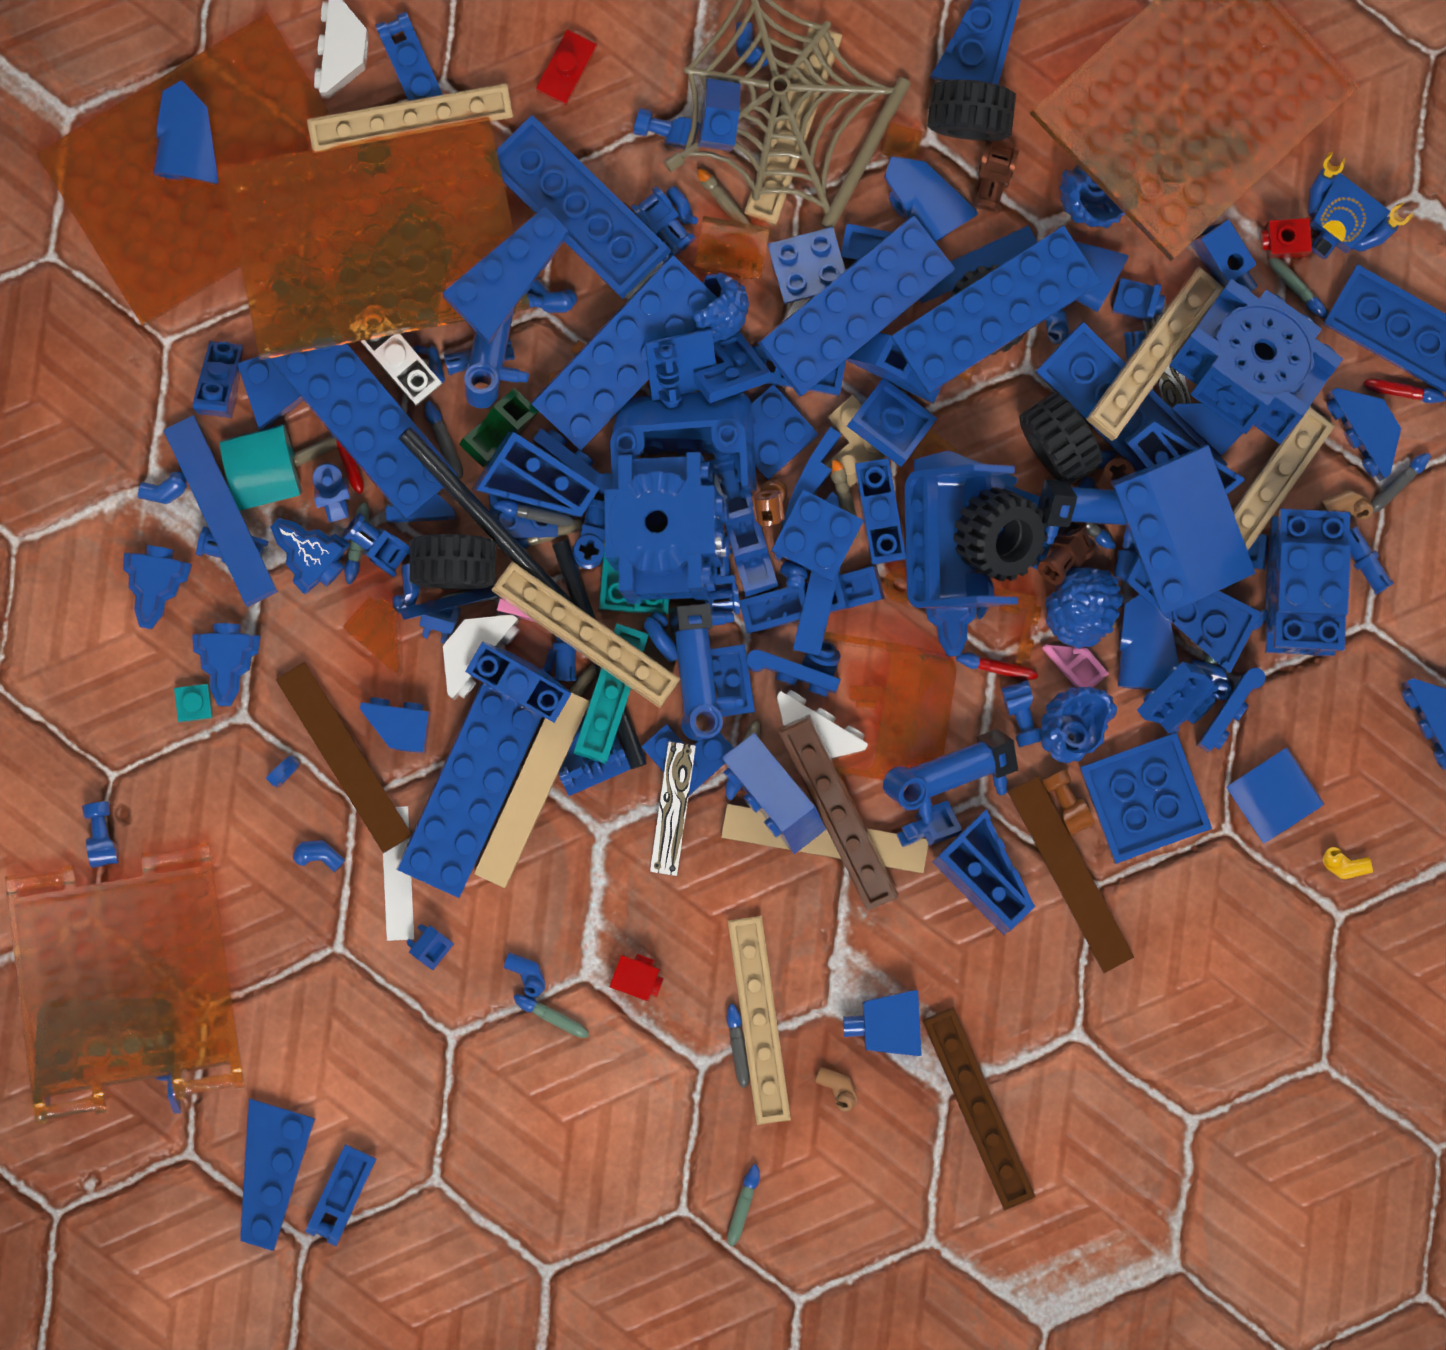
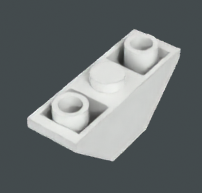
(342, 48)
(403, 366)
(465, 642)
(837, 740)

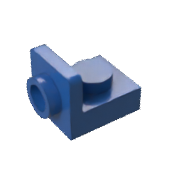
(1138, 300)

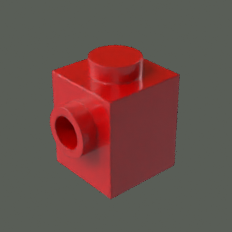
(1286, 238)
(637, 977)

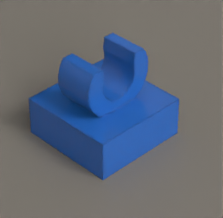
(441, 621)
(430, 947)

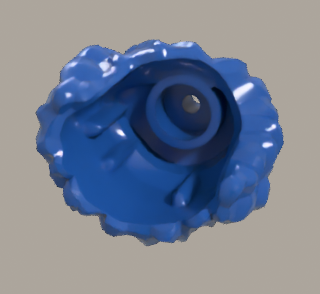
(1086, 200)
(725, 313)
(1084, 606)
(1078, 716)

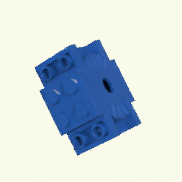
(1256, 361)
(681, 556)
(1307, 582)

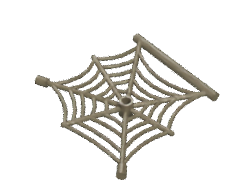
(897, 93)

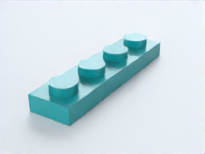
(606, 706)

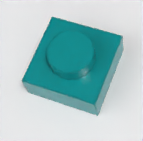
(193, 703)

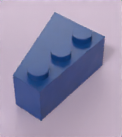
(267, 391)
(985, 874)

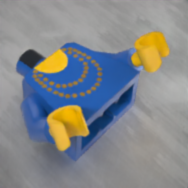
(1347, 214)

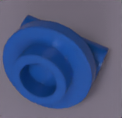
(826, 661)

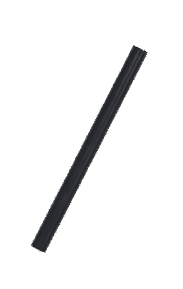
(475, 508)
(580, 599)

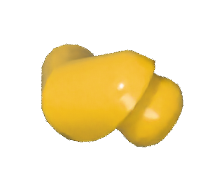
(1343, 866)

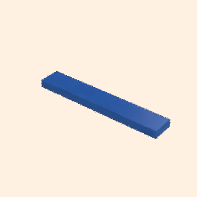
(220, 511)

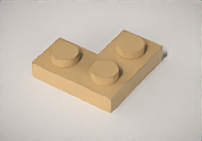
(857, 448)

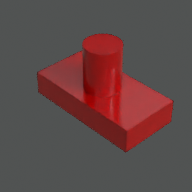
(566, 67)

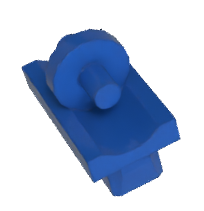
(331, 491)

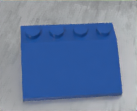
(1183, 529)

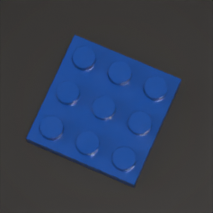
(1145, 798)

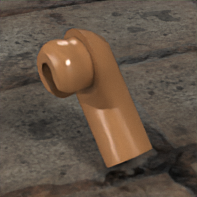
(1350, 502)
(841, 1087)

